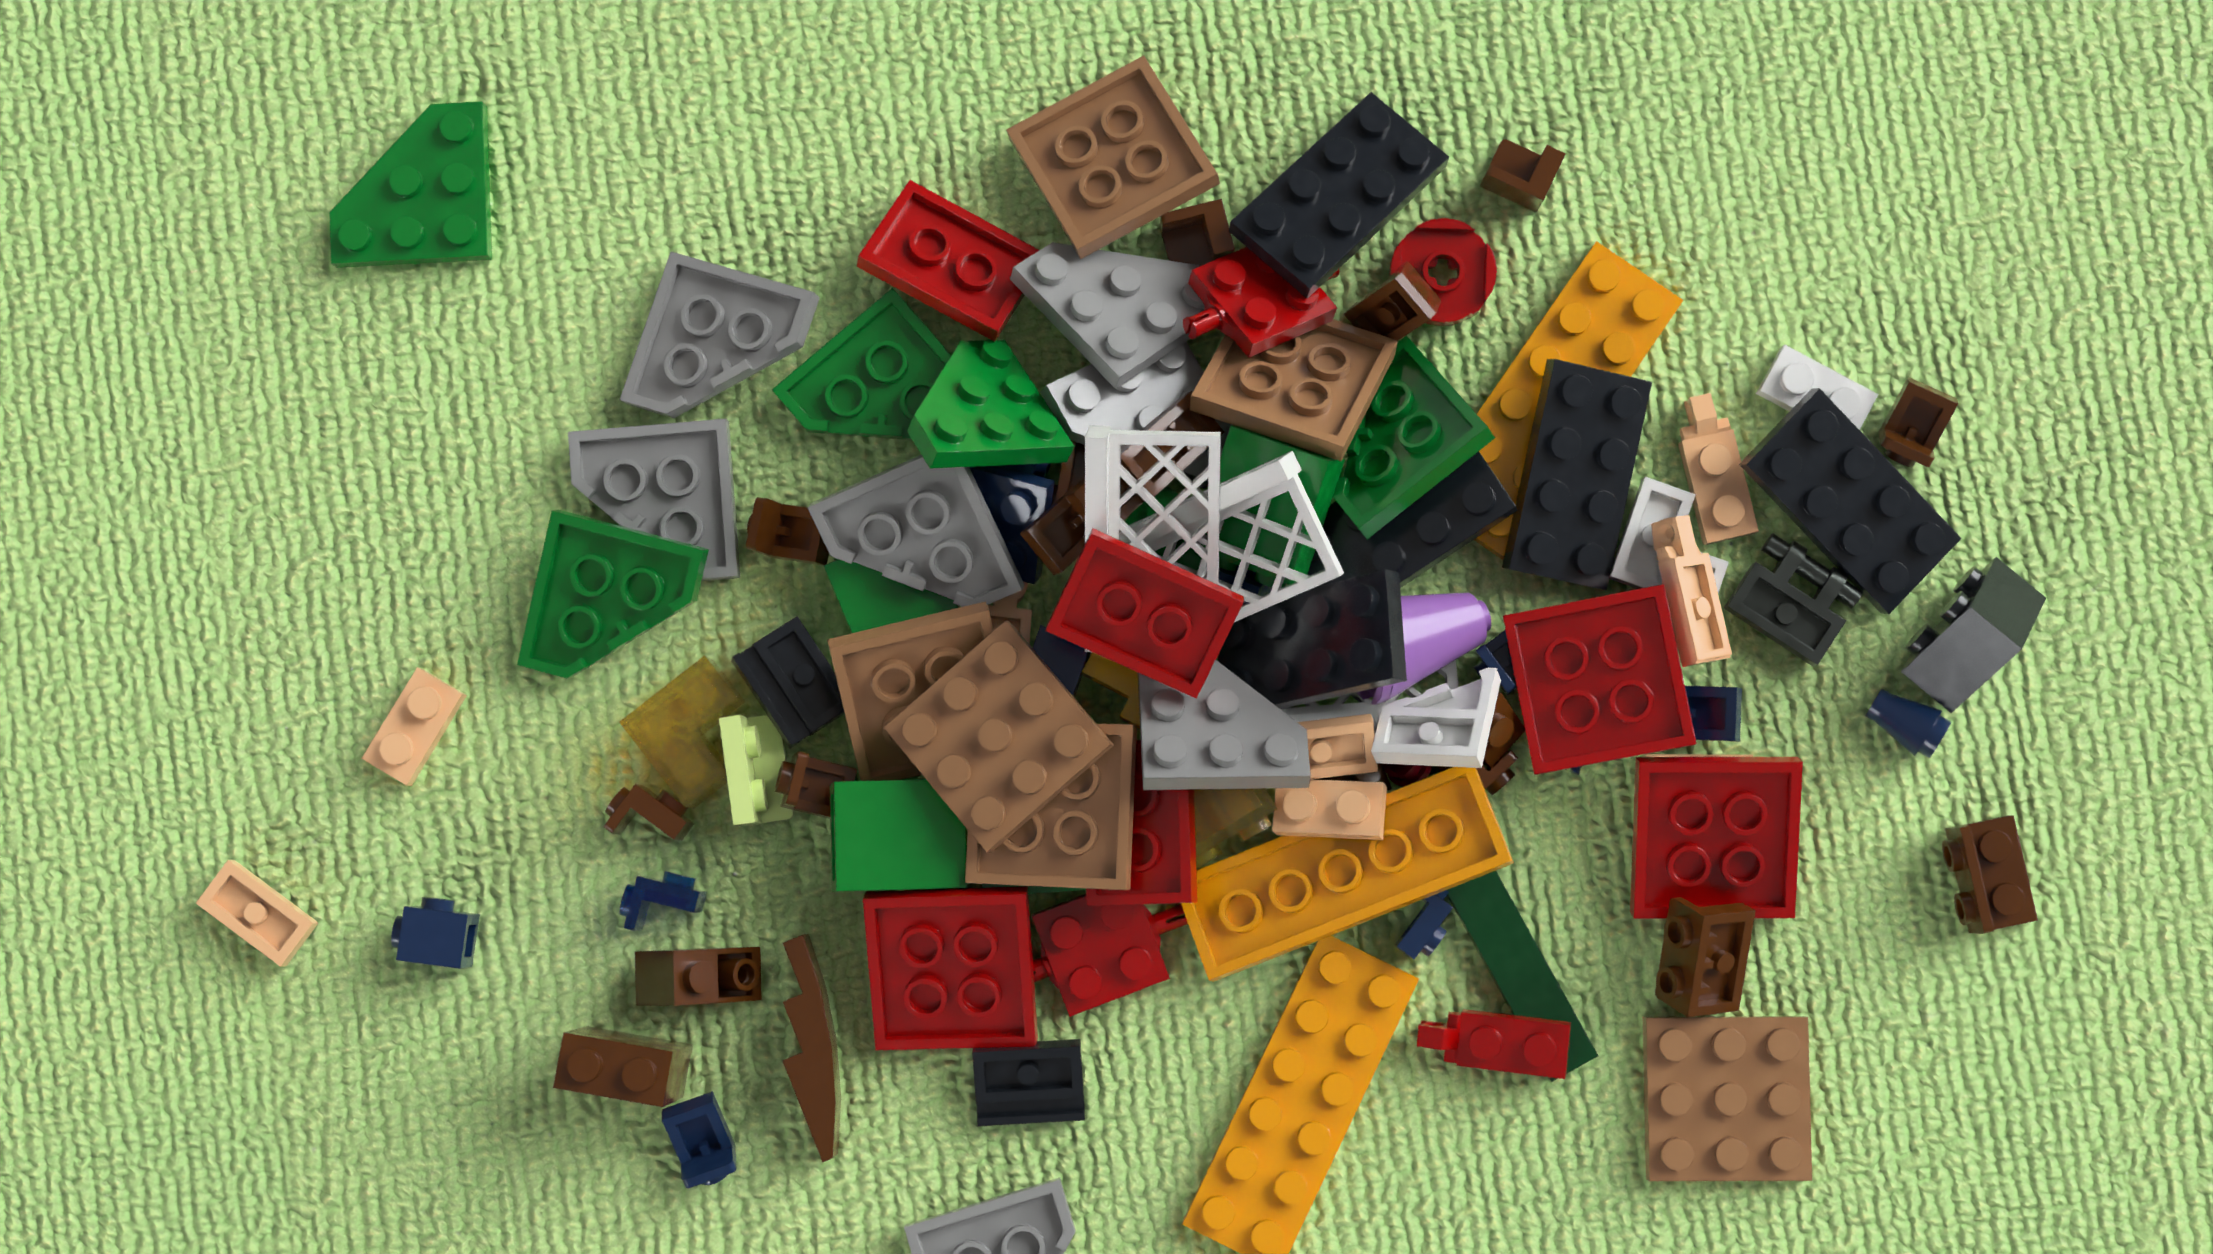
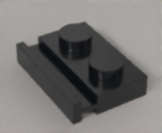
(791, 681)
(1029, 1083)

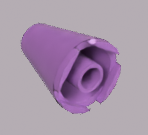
(1435, 634)

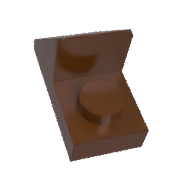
(1396, 305)

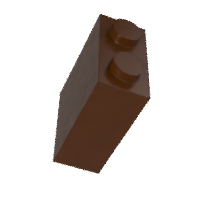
(622, 1066)

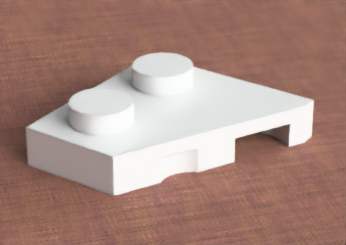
(1439, 725)

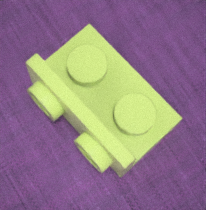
(752, 764)

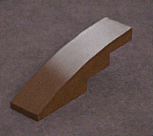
(1060, 531)
(815, 1069)

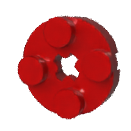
(1464, 252)

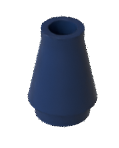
(1909, 722)

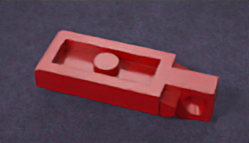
(1500, 1042)

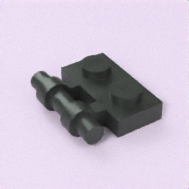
(1786, 613)

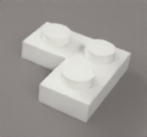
(1796, 374)
(1635, 558)

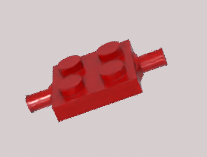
(1253, 303)
(1101, 950)

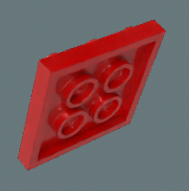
(1599, 679)
(1716, 833)
(951, 968)

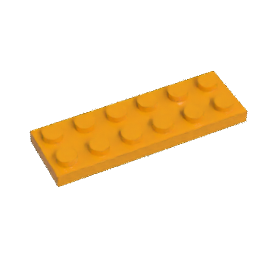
(1600, 321)
(1318, 886)
(1300, 1100)

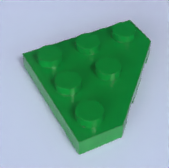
(422, 196)
(867, 375)
(986, 413)
(1406, 441)
(602, 590)

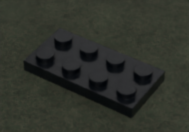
(1338, 194)
(1577, 474)
(1850, 501)
(1426, 531)
(1322, 642)

